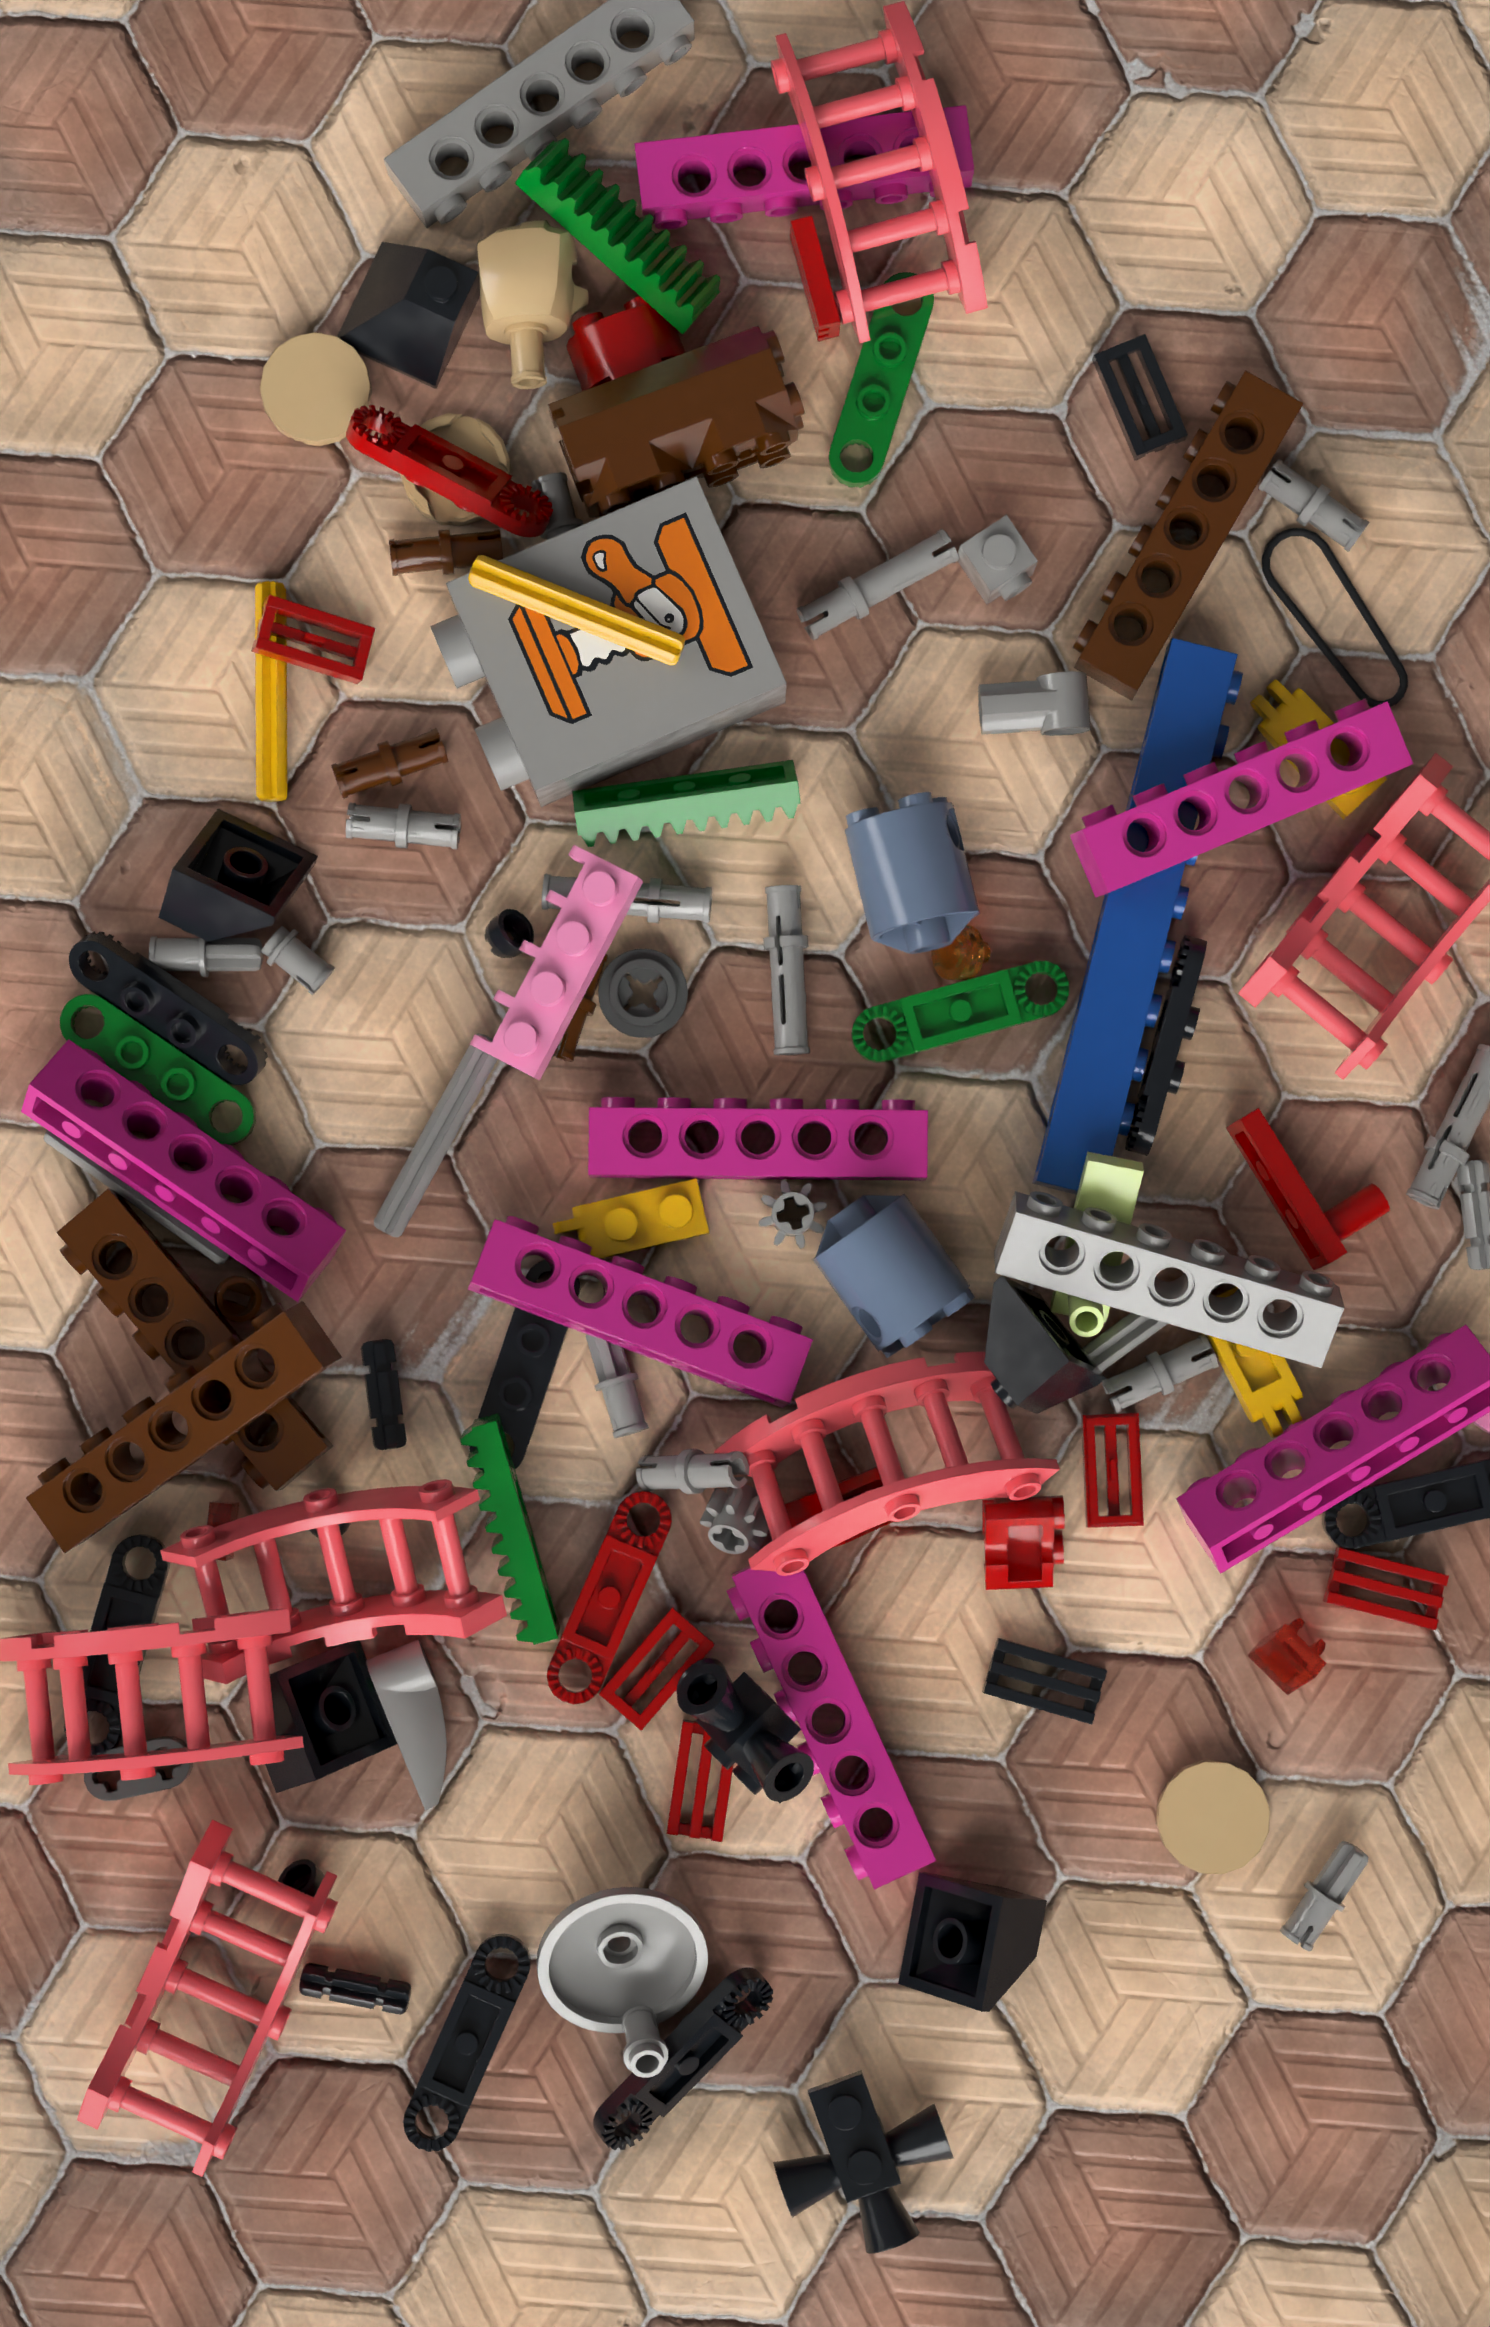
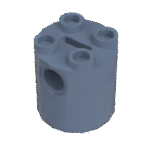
(912, 873)
(890, 1270)

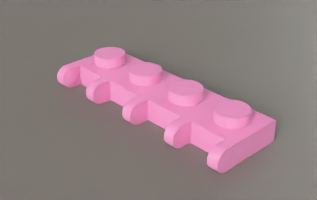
(562, 965)

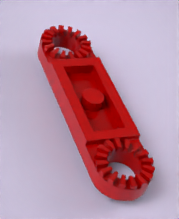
(449, 471)
(609, 1597)

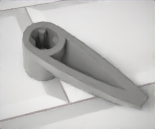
(414, 1714)

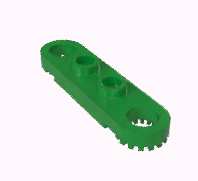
(879, 387)
(960, 1011)
(159, 1067)

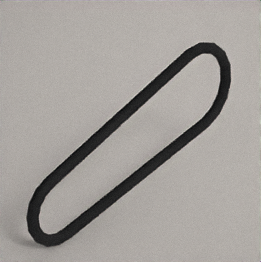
(1356, 599)

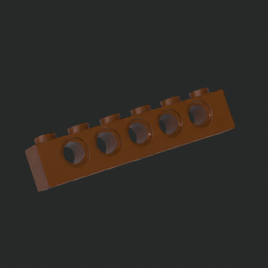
(1267, 418)
(113, 1221)
(299, 1353)

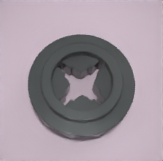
(644, 966)

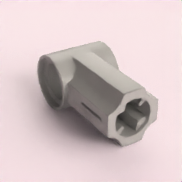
(1051, 704)

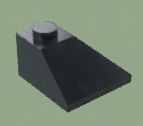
(411, 311)
(233, 879)
(1033, 1351)
(334, 1710)
(969, 1940)

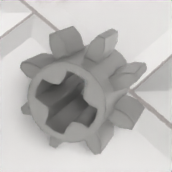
(800, 1200)
(735, 1520)

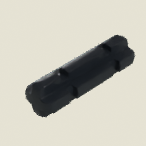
(383, 1394)
(355, 1988)

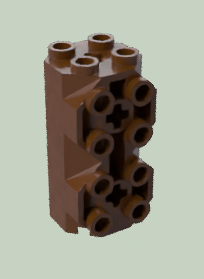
(680, 421)

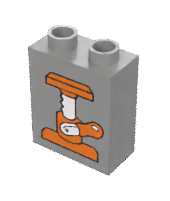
(588, 706)

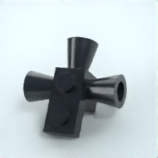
(745, 1729)
(863, 2160)

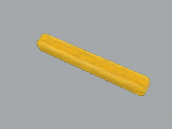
(576, 610)
(270, 708)

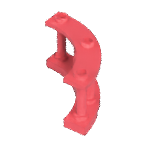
(929, 151)
(1346, 893)
(866, 1400)
(348, 1616)
(124, 1650)
(170, 1973)

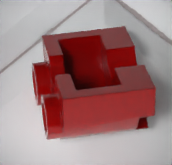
(621, 343)
(1022, 1541)

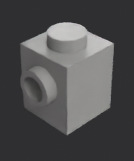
(998, 561)

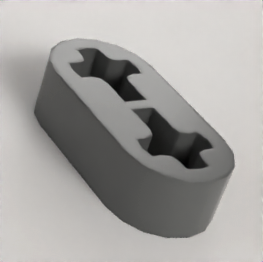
(138, 1787)

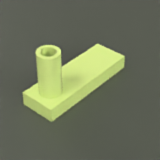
(1114, 1187)

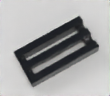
(1160, 389)
(1090, 1694)

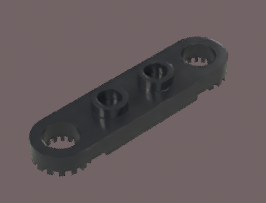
(167, 1008)
(1175, 1022)
(524, 1371)
(1416, 1505)
(121, 1603)
(467, 2042)
(692, 2052)

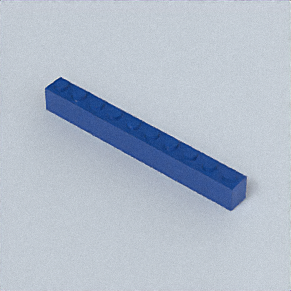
(1134, 926)

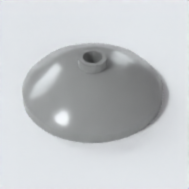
(599, 1978)

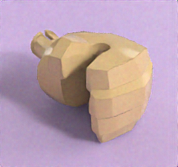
(528, 293)

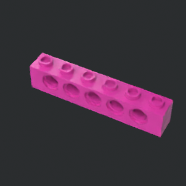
(773, 152)
(1374, 752)
(901, 1160)
(192, 1197)
(501, 1278)
(1335, 1474)
(904, 1844)

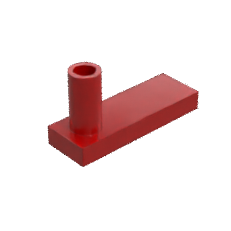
(1315, 1232)

